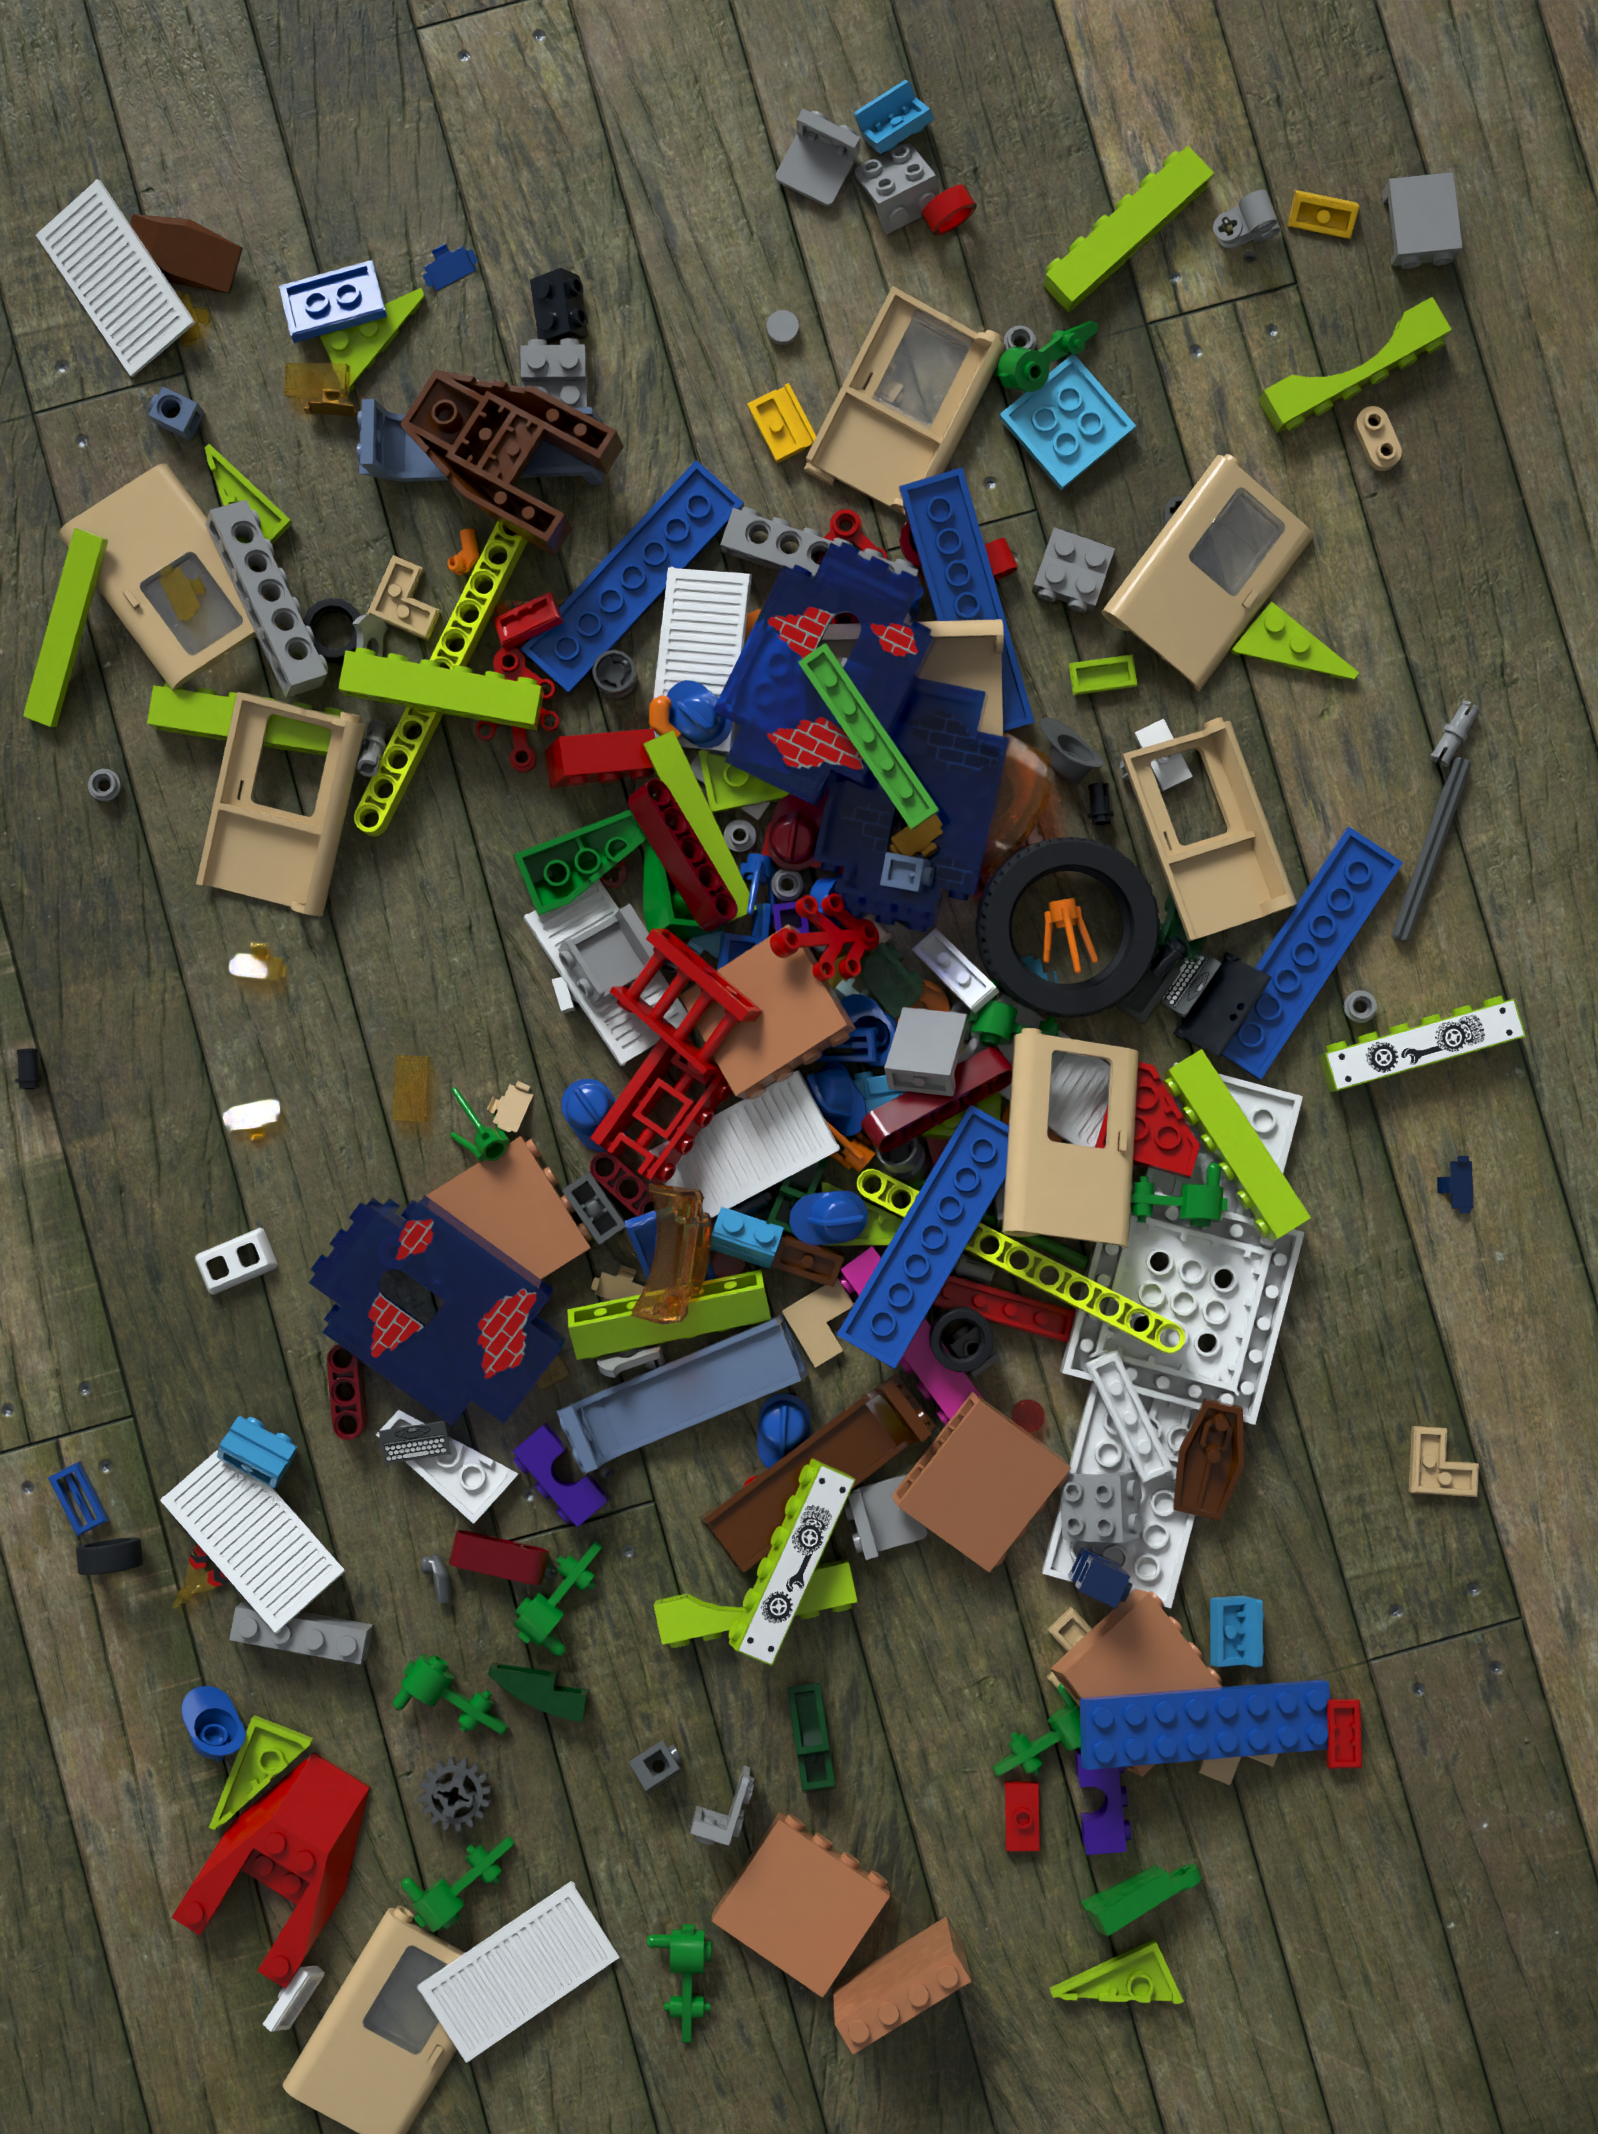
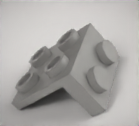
(819, 158)
(898, 185)
(1101, 1507)
(879, 1519)
(718, 1827)

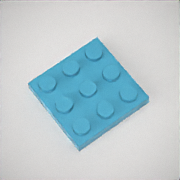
(1067, 422)

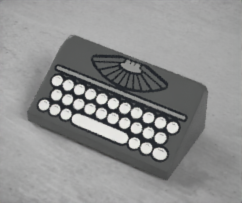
(1189, 984)
(414, 1442)

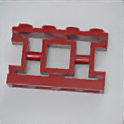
(642, 1096)

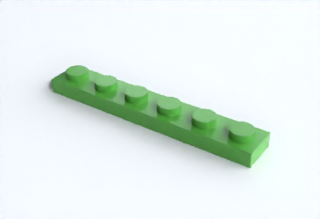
(868, 736)

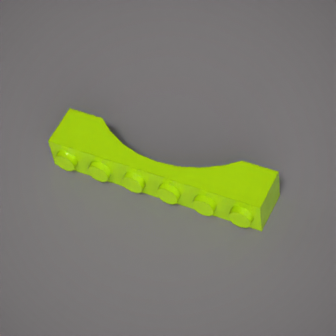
(1297, 396)
(689, 1617)

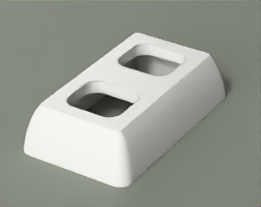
(237, 1272)

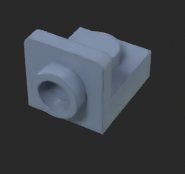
(907, 872)

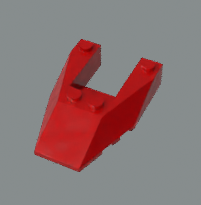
(295, 1843)

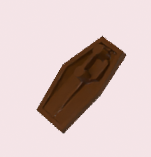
(188, 252)
(1210, 1460)

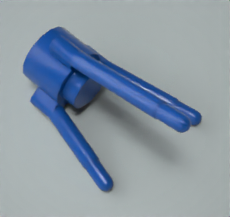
(757, 871)

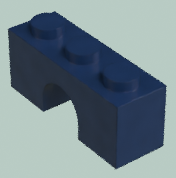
(1100, 1577)

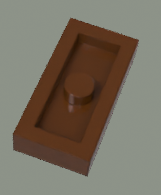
(808, 1260)

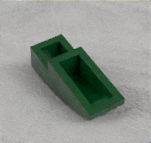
(792, 1190)
(540, 1690)
(811, 1738)

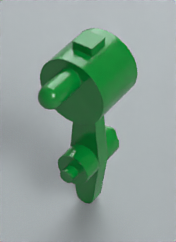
(1029, 368)
(996, 1023)
(1197, 1202)
(541, 1615)
(430, 1680)
(1065, 1729)
(440, 1902)
(687, 1956)

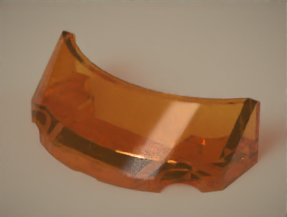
(1020, 801)
(679, 1255)

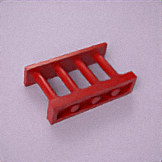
(713, 989)

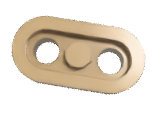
(1375, 437)

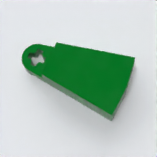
(1137, 1895)

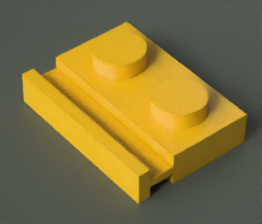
(782, 423)

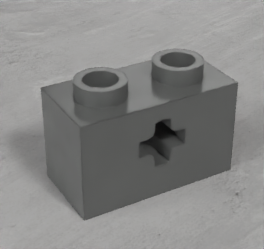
(595, 1208)

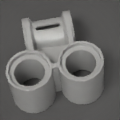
(1250, 221)

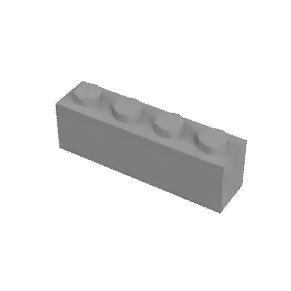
(305, 1634)

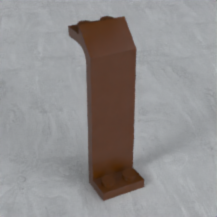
(852, 1442)

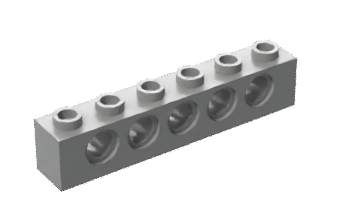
(747, 521)
(292, 674)

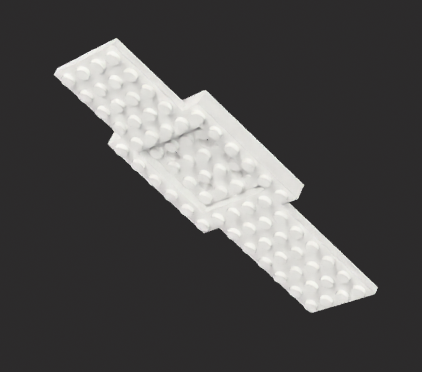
(1173, 1386)

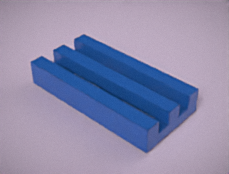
(871, 1043)
(90, 1493)

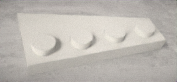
(463, 1477)

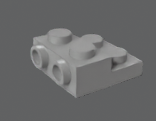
(557, 370)
(1073, 570)

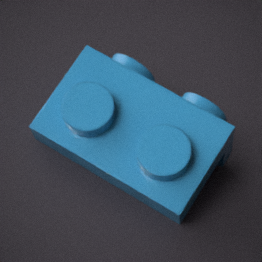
(892, 117)
(1236, 1631)

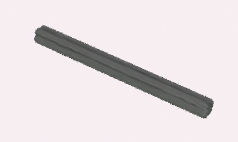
(1431, 849)

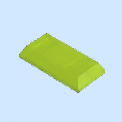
(1102, 675)

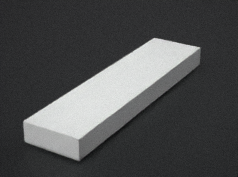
(1129, 1416)

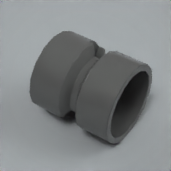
(615, 675)
(907, 1162)

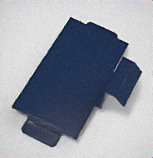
(1459, 1184)

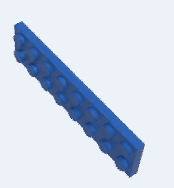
(960, 571)
(633, 576)
(1311, 946)
(930, 1239)
(1203, 1724)

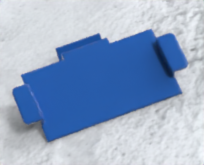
(449, 266)

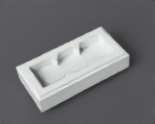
(1167, 770)
(294, 1998)

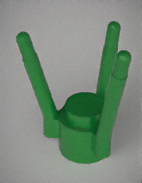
(489, 1143)

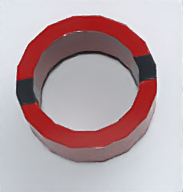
(948, 210)

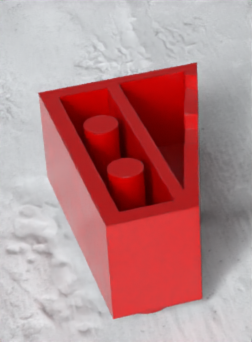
(598, 758)

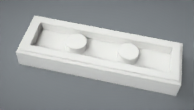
(955, 970)

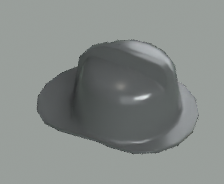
(1068, 752)

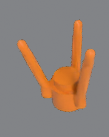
(1066, 915)
(856, 1153)

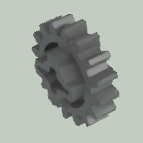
(442, 1789)

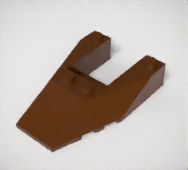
(486, 436)

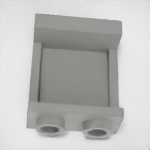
(1423, 219)
(607, 954)
(926, 1051)

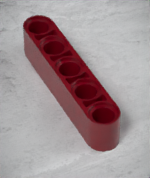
(682, 855)
(919, 1112)

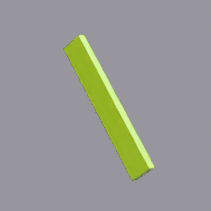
(65, 627)
(678, 776)

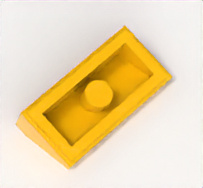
(1323, 214)

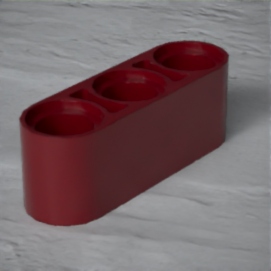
(614, 1182)
(340, 1406)
(499, 1557)

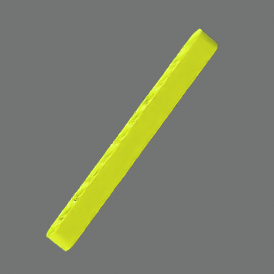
(429, 720)
(1037, 1263)

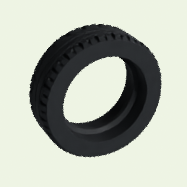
(1137, 943)

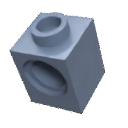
(187, 420)

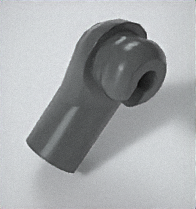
(442, 1580)

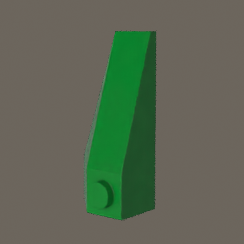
(569, 864)
(663, 903)

